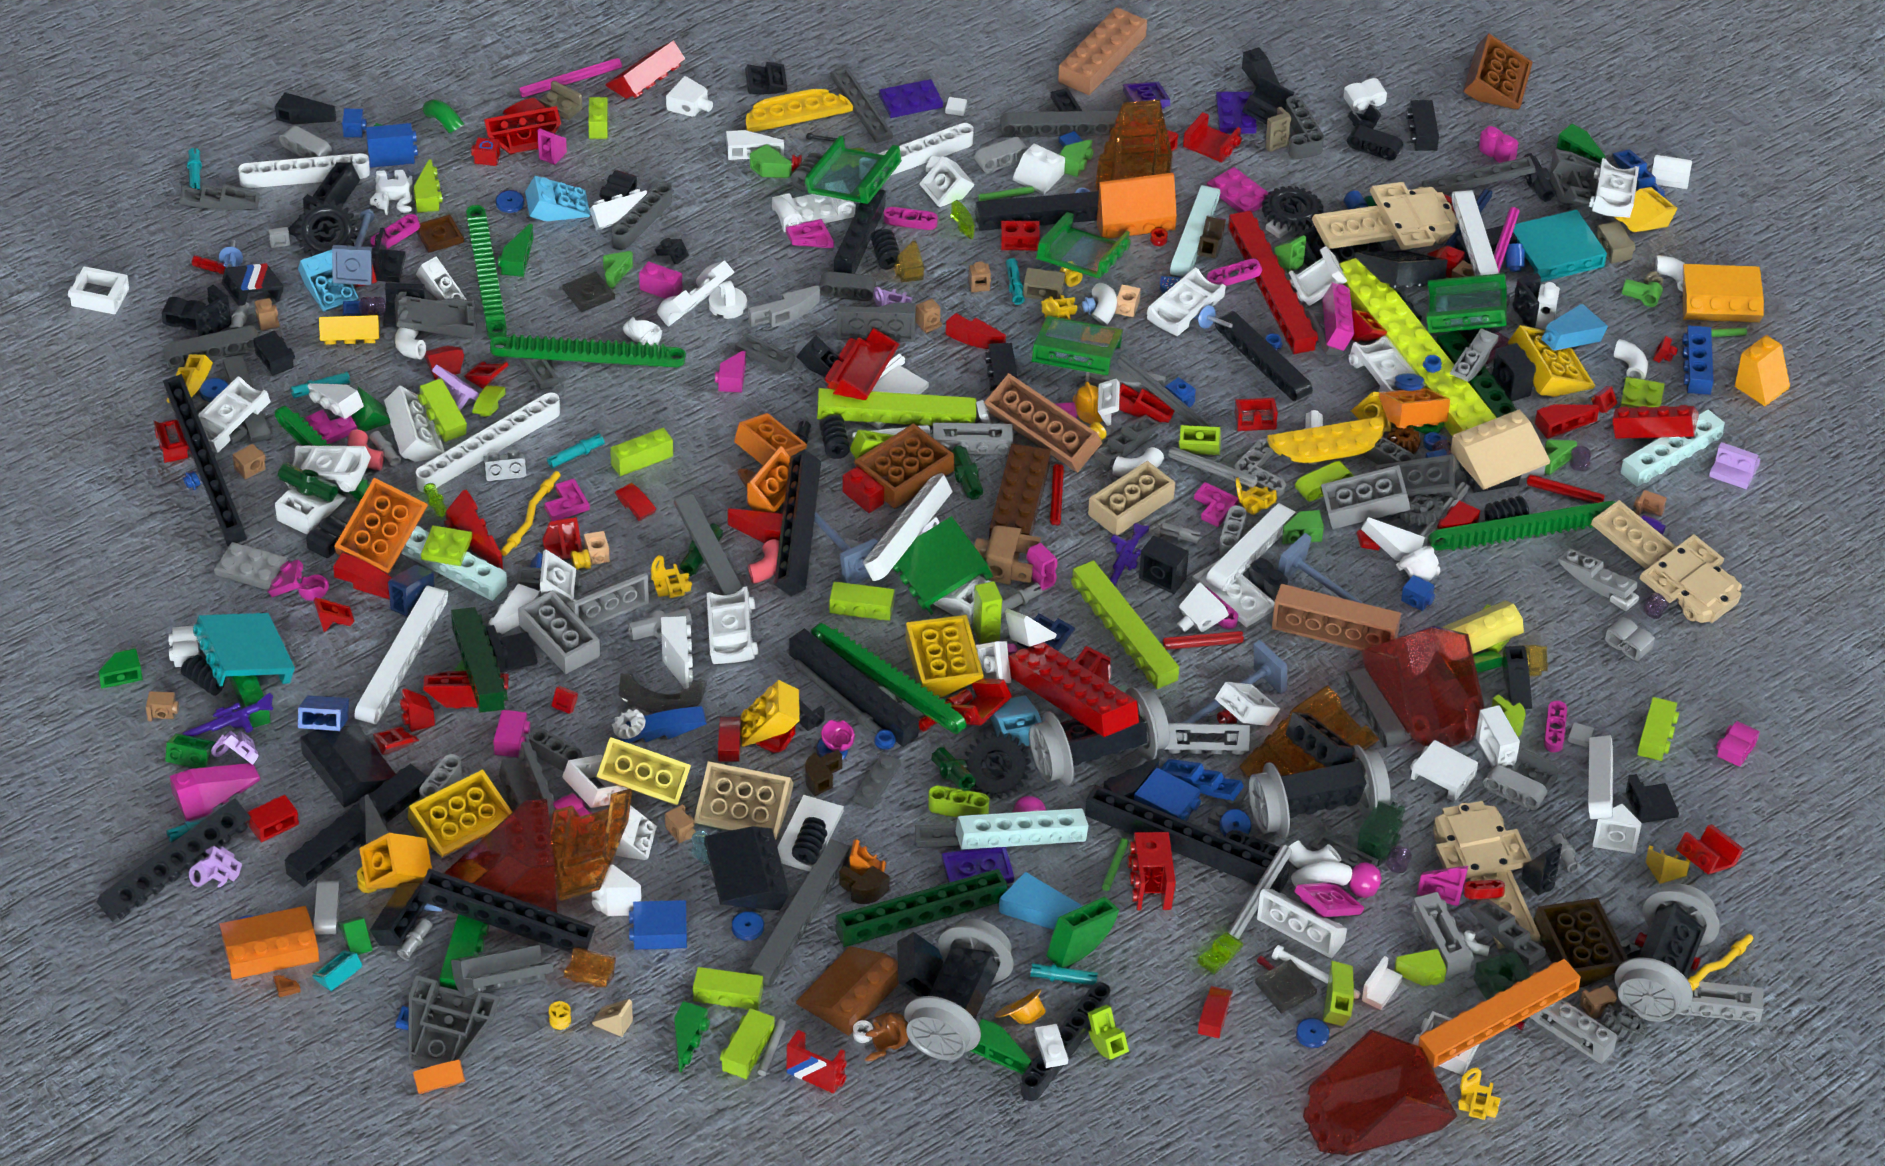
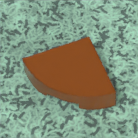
(745, 475)
(285, 986)

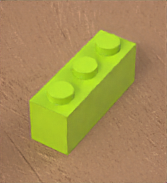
(442, 410)
(641, 451)
(861, 601)
(987, 612)
(1658, 729)
(727, 988)
(747, 1043)

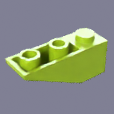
(425, 190)
(1339, 994)

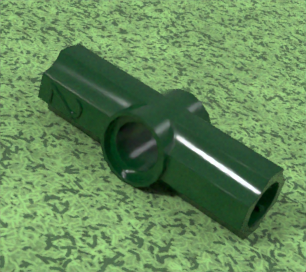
(966, 473)
(307, 482)
(694, 560)
(953, 769)

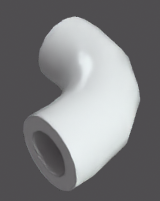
(1671, 267)
(1106, 304)
(408, 345)
(1633, 357)
(1125, 465)
(1301, 856)
(1323, 873)

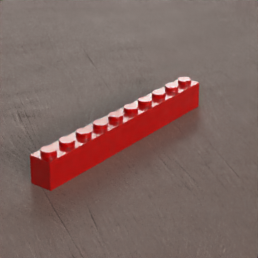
(1273, 283)

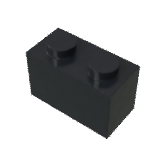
(274, 352)

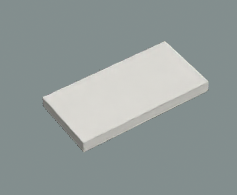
(899, 381)
(1242, 596)
(808, 807)

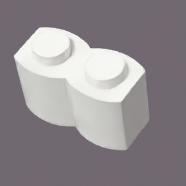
(1365, 93)
(184, 645)

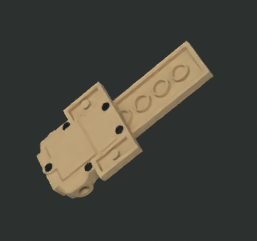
(1409, 216)
(1679, 572)
(1477, 838)

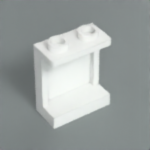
(1317, 278)
(1445, 768)

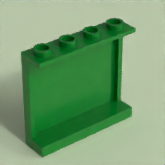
(940, 563)

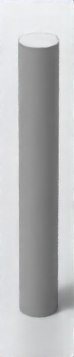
(769, 1053)

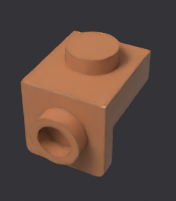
(1650, 502)

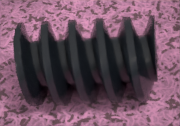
(885, 248)
(834, 436)
(1506, 508)
(200, 673)
(809, 841)

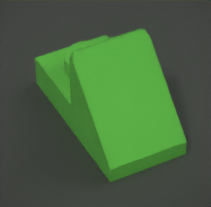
(617, 266)
(1559, 453)

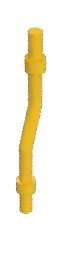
(515, 538)
(1737, 949)

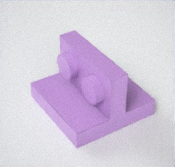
(458, 389)
(1734, 465)

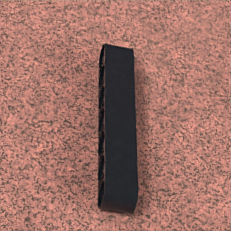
(1264, 357)
(1072, 1032)

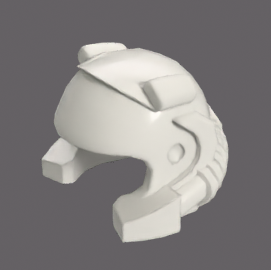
(1420, 563)

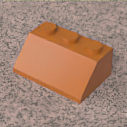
(1415, 407)
(763, 435)
(768, 486)

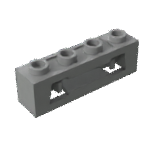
(975, 437)
(1241, 738)
(1457, 955)
(1721, 1002)
(1577, 1027)

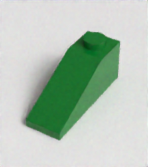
(1579, 142)
(516, 253)
(1000, 1047)

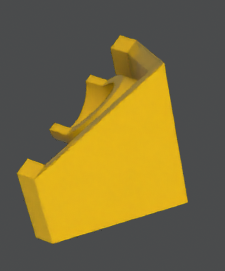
(1370, 408)
(1666, 867)

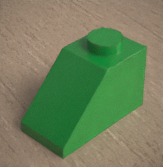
(121, 669)

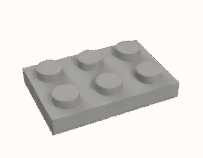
(249, 565)

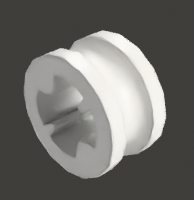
(862, 1025)

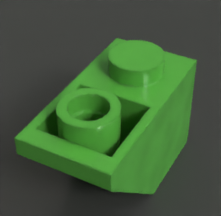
(1076, 157)
(770, 163)
(1291, 253)
(1304, 522)

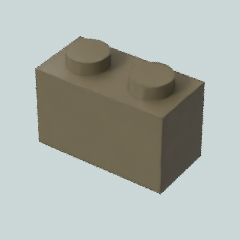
(1615, 242)
(1043, 284)

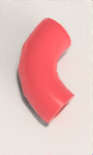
(360, 438)
(765, 567)

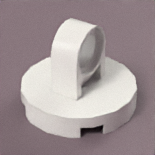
(727, 301)

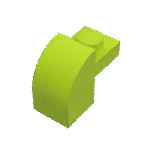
(1514, 714)
(1105, 1035)

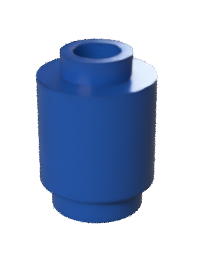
(1354, 199)
(1515, 257)

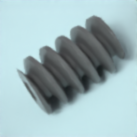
(805, 167)

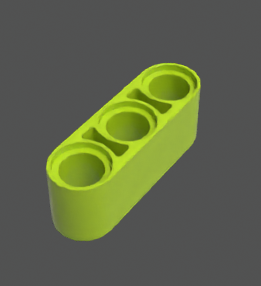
(1310, 484)
(956, 802)

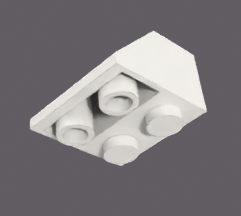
(637, 837)

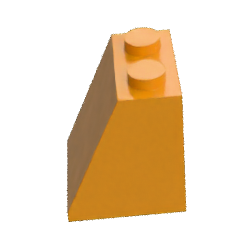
(1763, 371)
(395, 861)

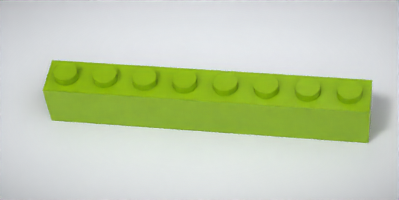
(897, 408)
(1125, 625)

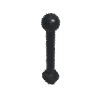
(809, 136)

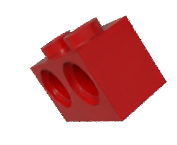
(1020, 235)

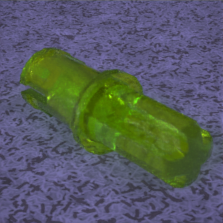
(435, 499)

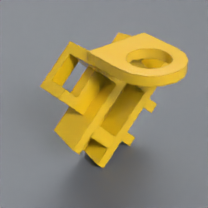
(1051, 307)
(1255, 498)
(664, 586)
(1469, 1089)

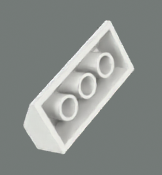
(411, 426)
(1300, 923)

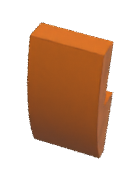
(439, 1076)

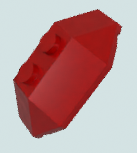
(520, 130)
(453, 688)

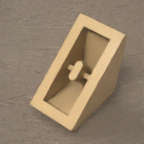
(615, 1017)

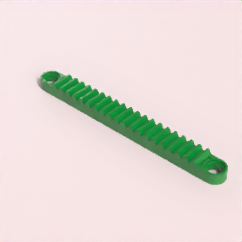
(486, 271)
(587, 351)
(307, 437)
(1517, 527)
(890, 678)

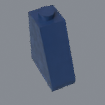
(407, 588)

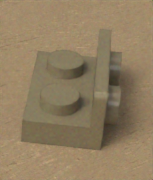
(567, 100)
(1278, 130)

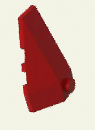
(463, 516)

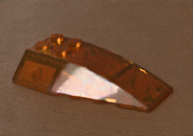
(1136, 144)
(1290, 758)
(587, 845)

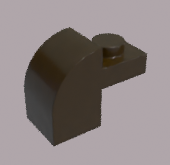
(1212, 237)
(819, 771)
(864, 888)

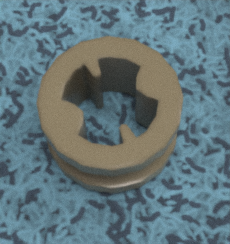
(1653, 277)

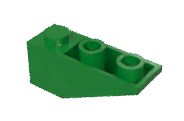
(689, 1025)

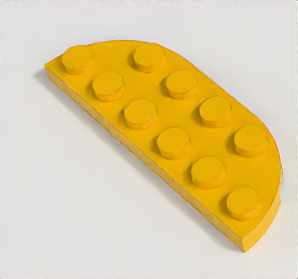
(795, 108)
(1328, 441)

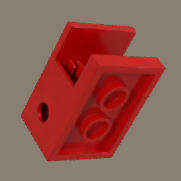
(1151, 867)

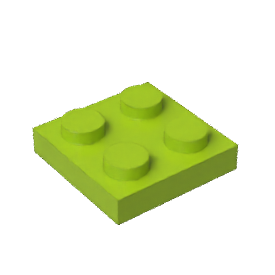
(1642, 393)
(446, 545)

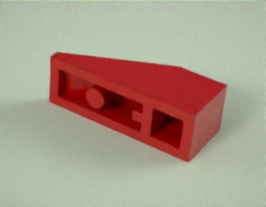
(1564, 417)
(757, 524)

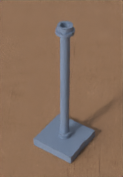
(354, 263)
(851, 558)
(1295, 558)
(1266, 665)

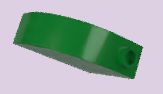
(1081, 932)

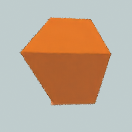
(862, 860)

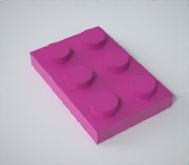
(1239, 190)
(1328, 899)

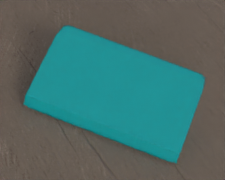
(338, 970)

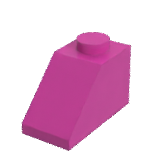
(551, 146)
(731, 373)

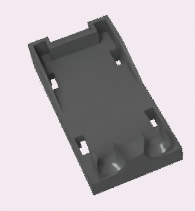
(443, 316)
(893, 320)

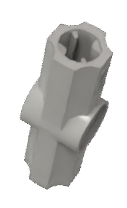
(652, 624)

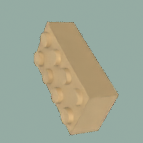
(1131, 498)

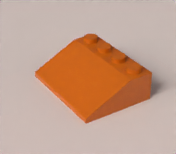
(1136, 205)
(381, 525)
(269, 942)

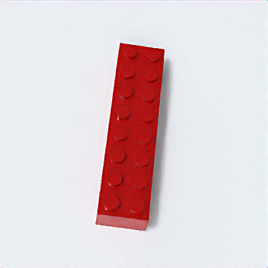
(1073, 689)

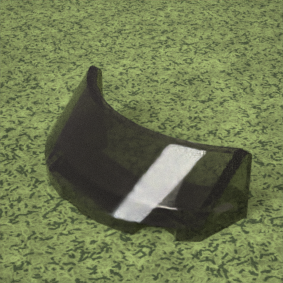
(651, 702)

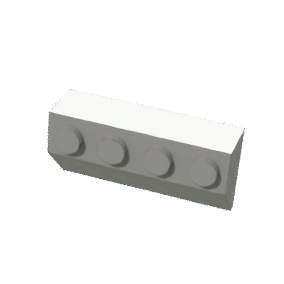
(611, 600)

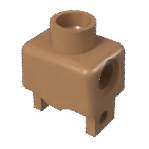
(1003, 551)

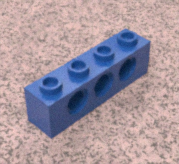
(1698, 359)

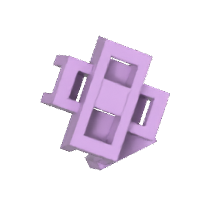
(888, 297)
(239, 743)
(208, 868)

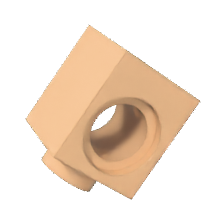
(1128, 300)
(597, 547)

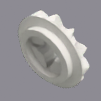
(623, 730)

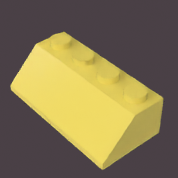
(1490, 625)
(643, 771)

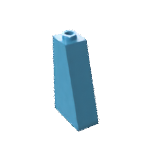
(1574, 329)
(1035, 902)

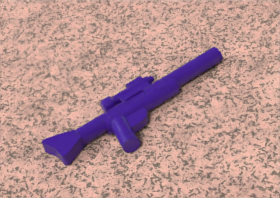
(1125, 550)
(236, 719)

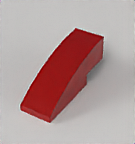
(973, 332)
(1143, 404)
(362, 575)
(729, 739)
(1214, 1012)

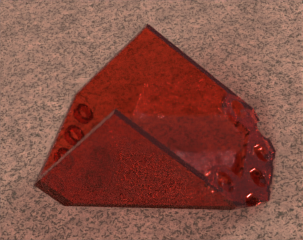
(1429, 684)
(514, 857)
(1376, 1097)

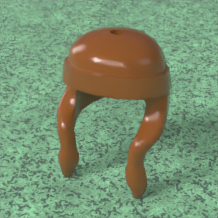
(888, 1033)

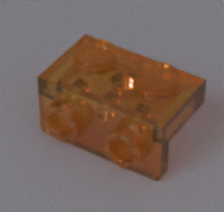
(590, 967)

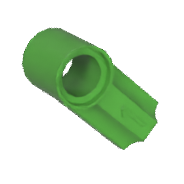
(1647, 293)

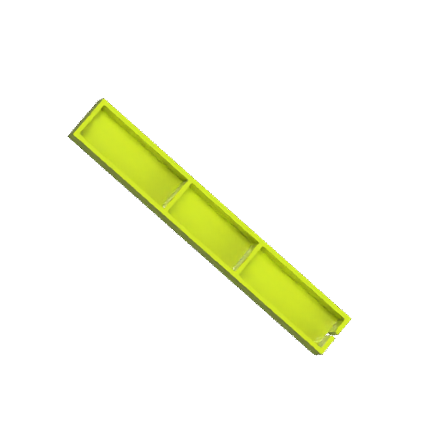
(1415, 344)

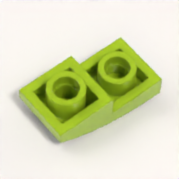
(488, 400)

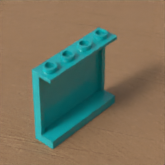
(1560, 245)
(243, 646)

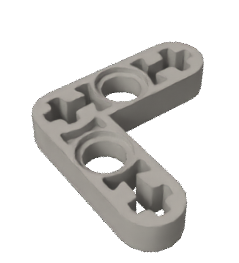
(1253, 467)

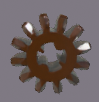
(1405, 438)

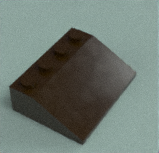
(1582, 937)

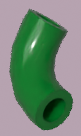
(443, 113)

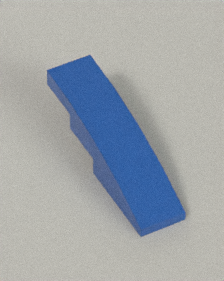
(1627, 159)
(670, 723)
(1208, 781)

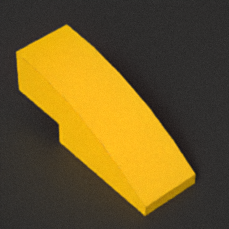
(195, 372)

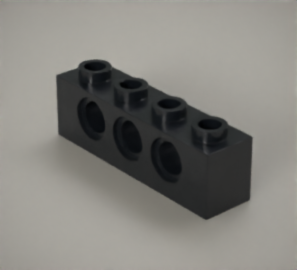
(1318, 740)

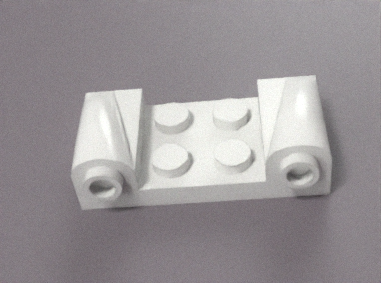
(1614, 190)
(811, 208)
(709, 280)
(1183, 302)
(1382, 362)
(230, 410)
(336, 463)
(731, 627)

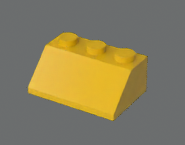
(349, 329)

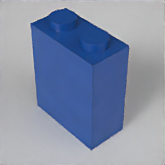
(391, 145)
(323, 713)
(1169, 794)
(658, 924)

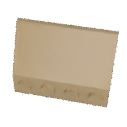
(1499, 449)
(742, 798)

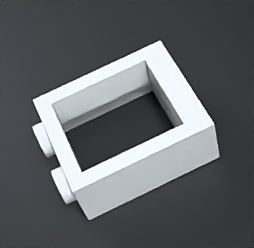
(98, 302)
(1246, 703)
(1498, 738)
(577, 776)
(1457, 1064)

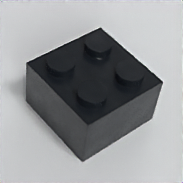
(1513, 371)
(1163, 564)

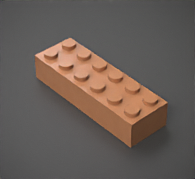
(1102, 51)
(1043, 422)
(1333, 618)

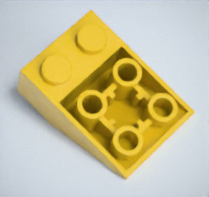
(1649, 211)
(770, 714)

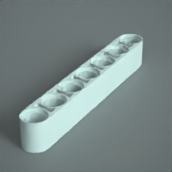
(1188, 246)

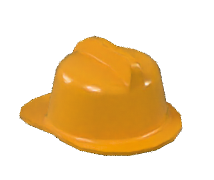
(1087, 404)
(1025, 1009)

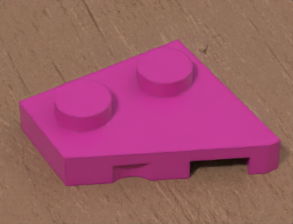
(1447, 882)

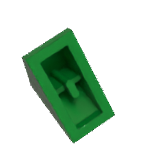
(356, 935)

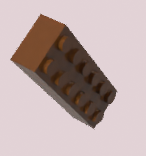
(1021, 488)

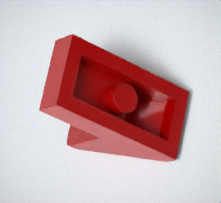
(332, 612)

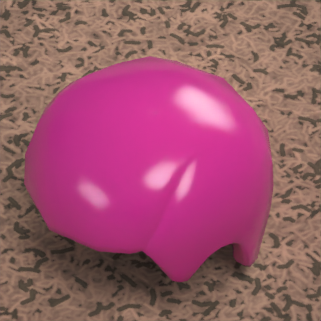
(313, 587)
(837, 735)
(1028, 804)
(1365, 880)

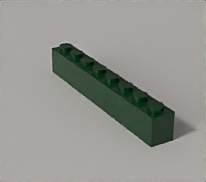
(478, 659)

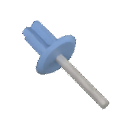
(231, 256)
(1208, 317)

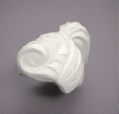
(642, 331)

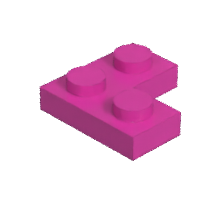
(330, 430)
(570, 502)
(1217, 502)

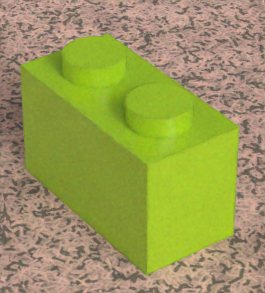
(598, 118)
(1200, 439)

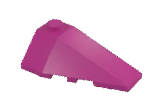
(204, 788)

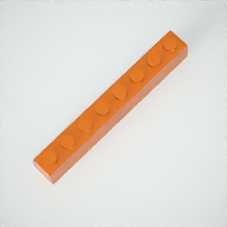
(1499, 1012)

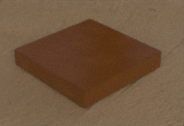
(439, 233)

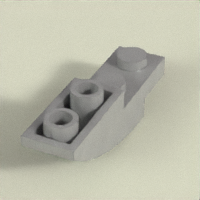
(788, 309)
(1475, 355)
(1122, 377)
(1595, 576)

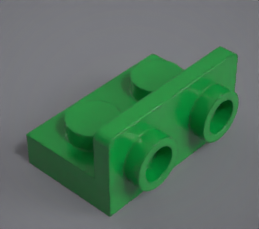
(188, 751)

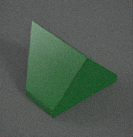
(371, 415)

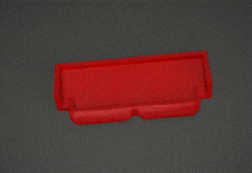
(861, 365)

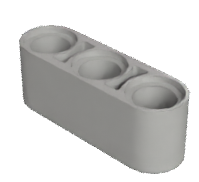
(304, 143)
(1000, 154)
(1232, 529)
(444, 775)
(1515, 787)
(327, 907)

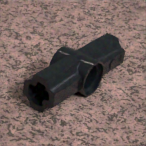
(1540, 180)

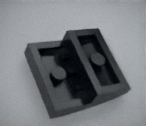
(766, 79)

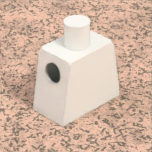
(688, 98)
(1548, 298)
(1201, 610)

